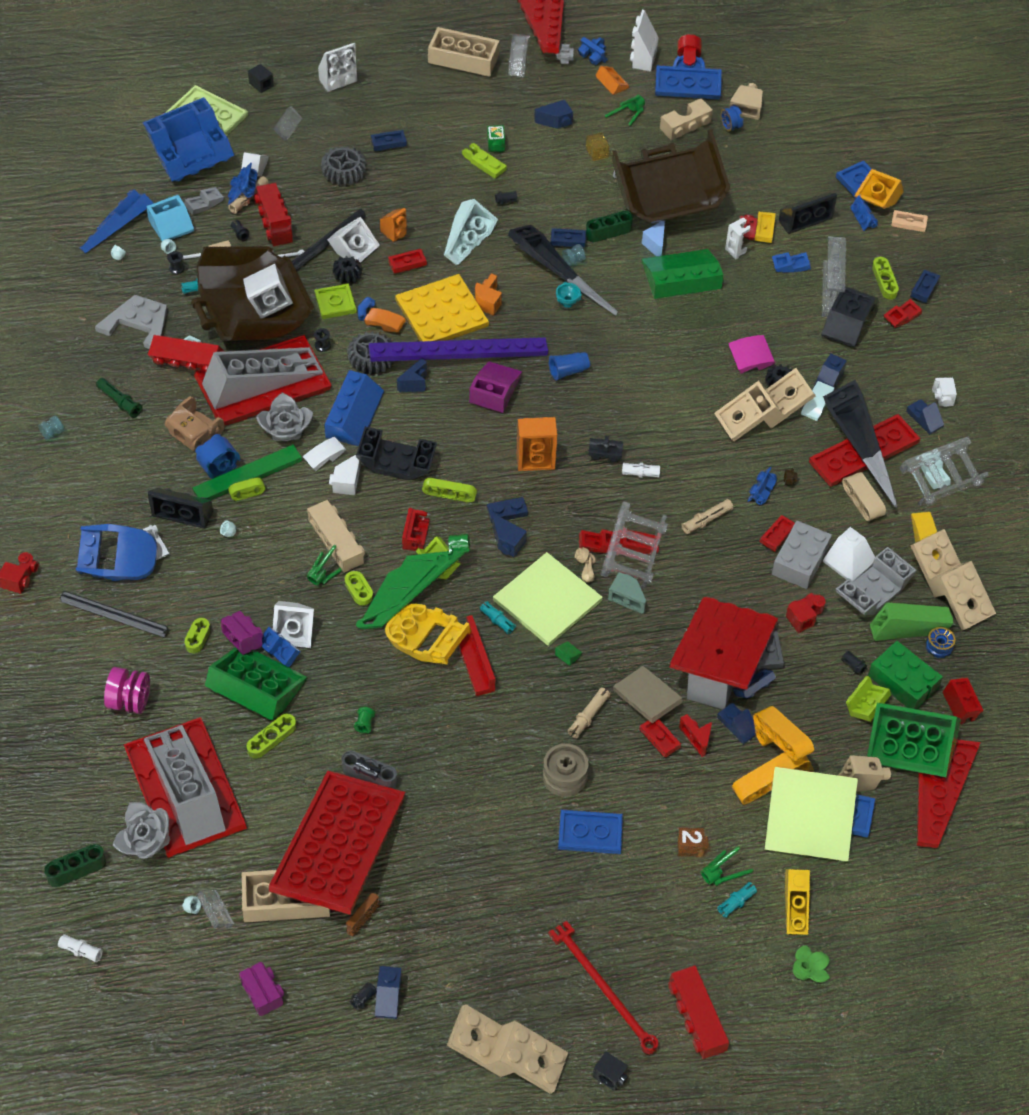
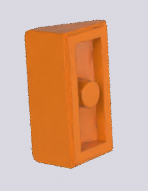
(611, 79)

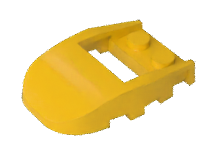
(414, 624)

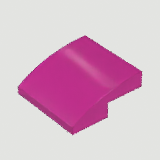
(751, 353)

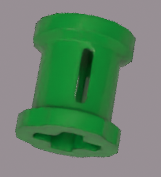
(364, 720)

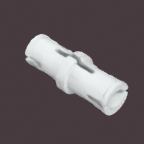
(640, 470)
(80, 948)

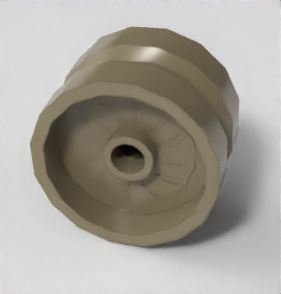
(565, 770)

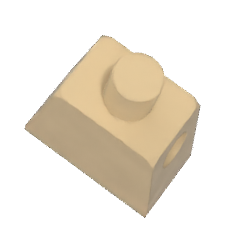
(748, 100)
(867, 770)

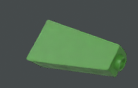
(908, 621)

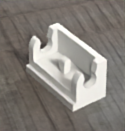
(735, 238)

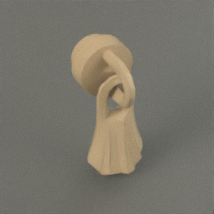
(583, 555)

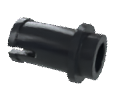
(505, 197)
(241, 232)
(855, 663)
(366, 768)
(362, 996)

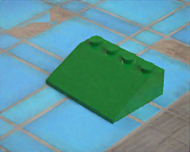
(683, 273)
(255, 682)
(913, 739)

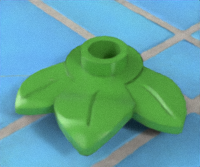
(810, 965)

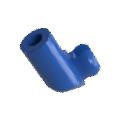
(362, 307)

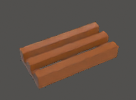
(362, 914)

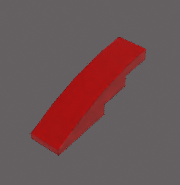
(600, 541)

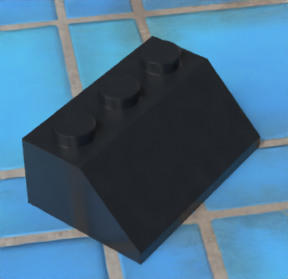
(808, 212)
(180, 507)

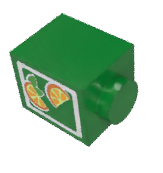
(496, 138)

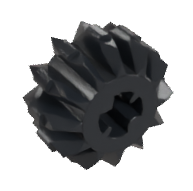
(347, 269)
(776, 373)

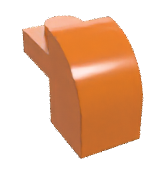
(487, 296)

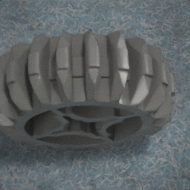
(343, 165)
(359, 354)

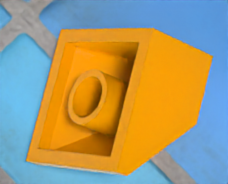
(880, 189)

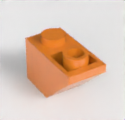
(394, 224)

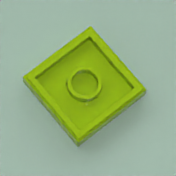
(335, 301)

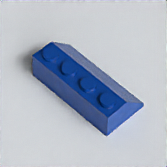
(353, 408)

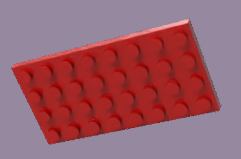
(337, 842)

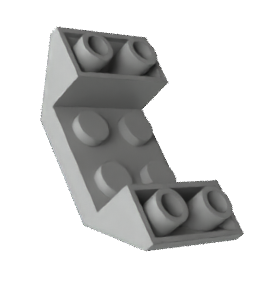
(878, 584)

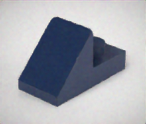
(413, 378)
(926, 416)
(738, 722)

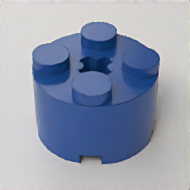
(217, 456)

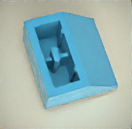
(170, 218)

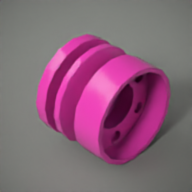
(127, 690)

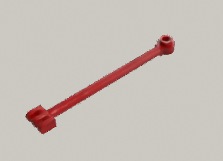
(565, 936)

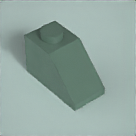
(627, 592)

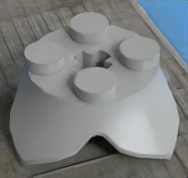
(285, 419)
(145, 831)

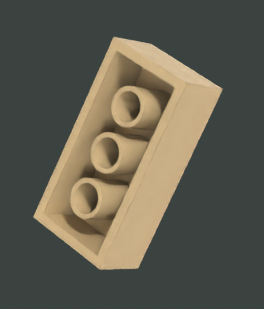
(463, 51)
(262, 905)

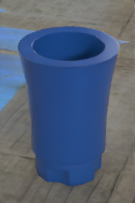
(568, 364)

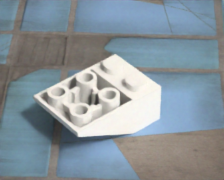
(644, 44)
(338, 67)

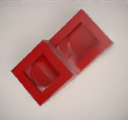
(905, 313)

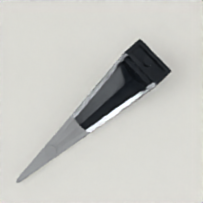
(538, 246)
(853, 416)

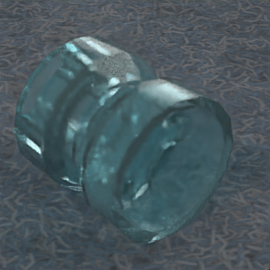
(573, 255)
(51, 427)

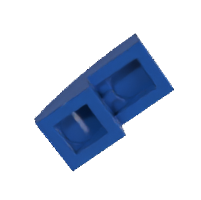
(788, 263)
(279, 647)

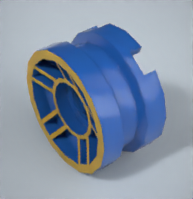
(731, 118)
(941, 635)

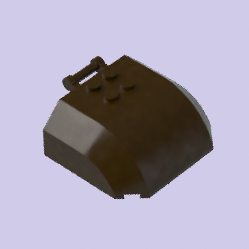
(674, 182)
(225, 297)

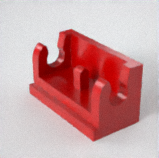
(415, 530)
(962, 699)

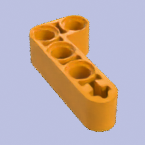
(776, 728)
(761, 779)

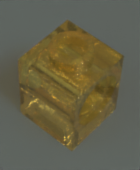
(597, 146)

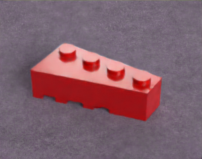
(274, 214)

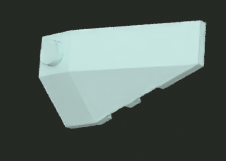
(469, 228)

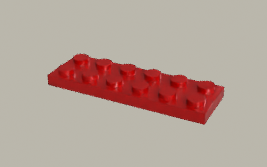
(843, 460)

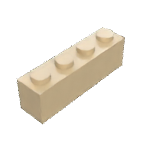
(334, 532)

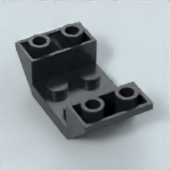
(848, 316)
(393, 457)

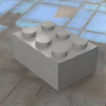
(801, 554)

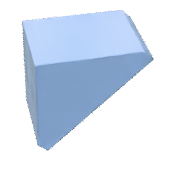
(653, 238)

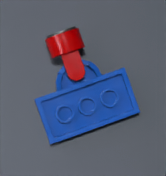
(688, 74)

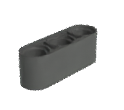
(386, 770)

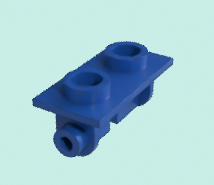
(862, 214)
(758, 491)

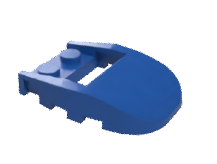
(134, 554)

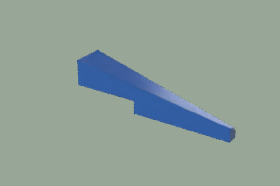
(121, 215)

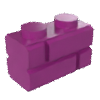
(242, 632)
(261, 988)

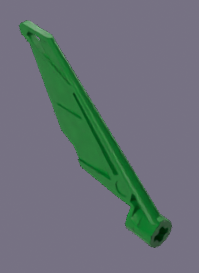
(410, 580)

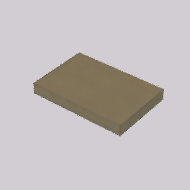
(647, 694)

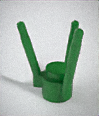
(634, 104)
(317, 572)
(712, 872)

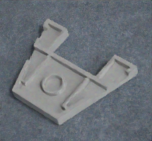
(138, 314)

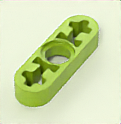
(883, 284)
(459, 491)
(274, 727)

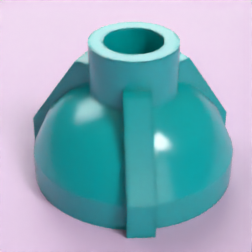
(568, 294)

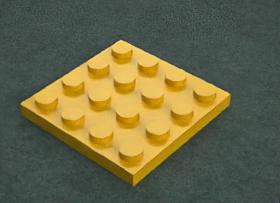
(442, 310)

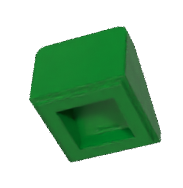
(567, 653)

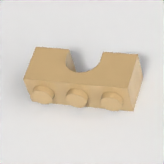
(676, 125)

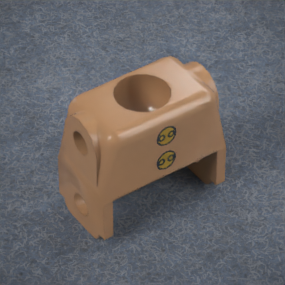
(192, 426)

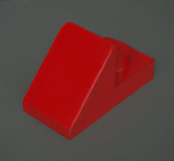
(697, 736)

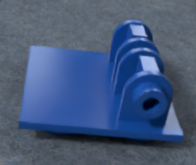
(243, 183)

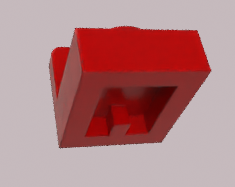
(751, 221)

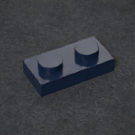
(388, 140)
(567, 237)
(925, 286)
(508, 509)
(760, 680)

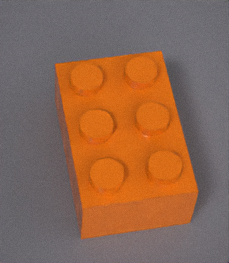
(536, 444)

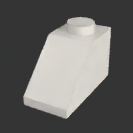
(258, 162)
(346, 476)

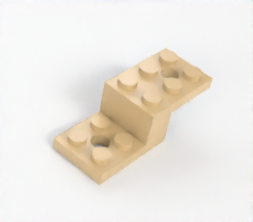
(764, 404)
(953, 579)
(507, 1048)

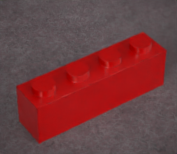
(182, 352)
(699, 1012)

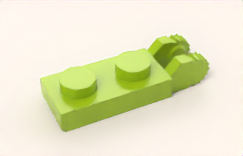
(484, 161)

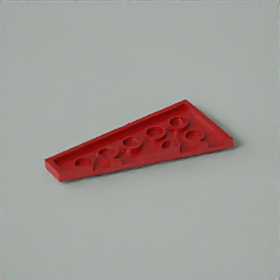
(546, 22)
(939, 794)

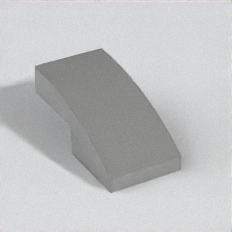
(207, 199)

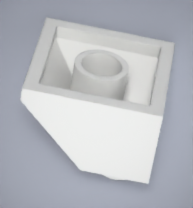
(354, 240)
(850, 555)
(294, 622)

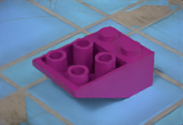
(494, 386)

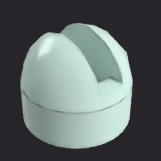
(168, 246)
(117, 253)
(228, 528)
(191, 900)

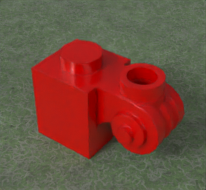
(17, 577)
(803, 613)

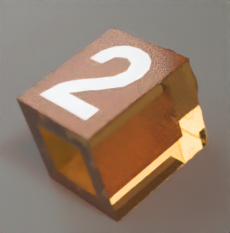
(691, 842)

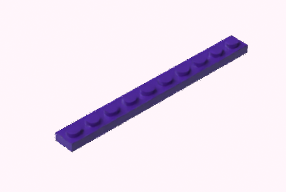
(457, 349)

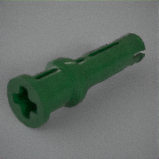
(123, 400)

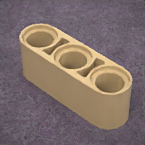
(864, 496)

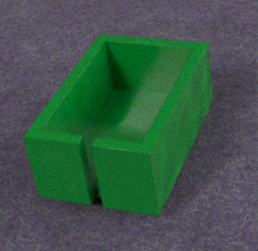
(905, 675)

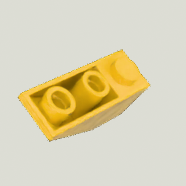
(797, 901)

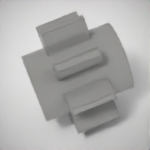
(565, 54)

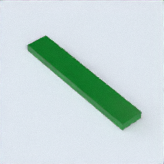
(257, 469)

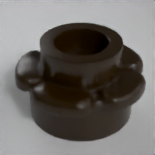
(790, 477)

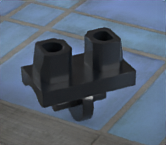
(606, 449)

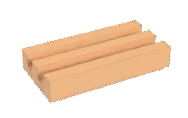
(909, 221)

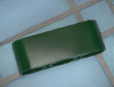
(609, 226)
(67, 872)

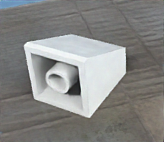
(267, 291)

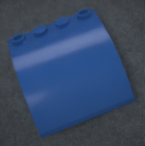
(188, 139)

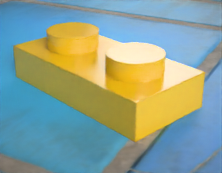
(765, 227)

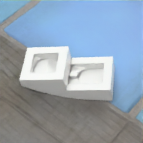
(327, 450)

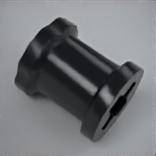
(173, 260)
(322, 339)

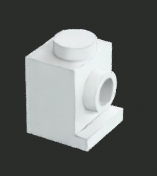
(944, 391)

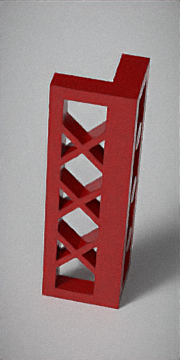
(477, 661)

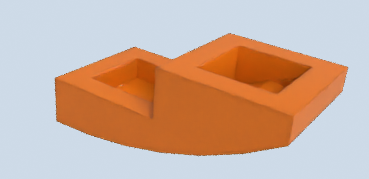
(387, 320)

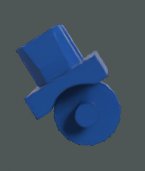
(594, 47)

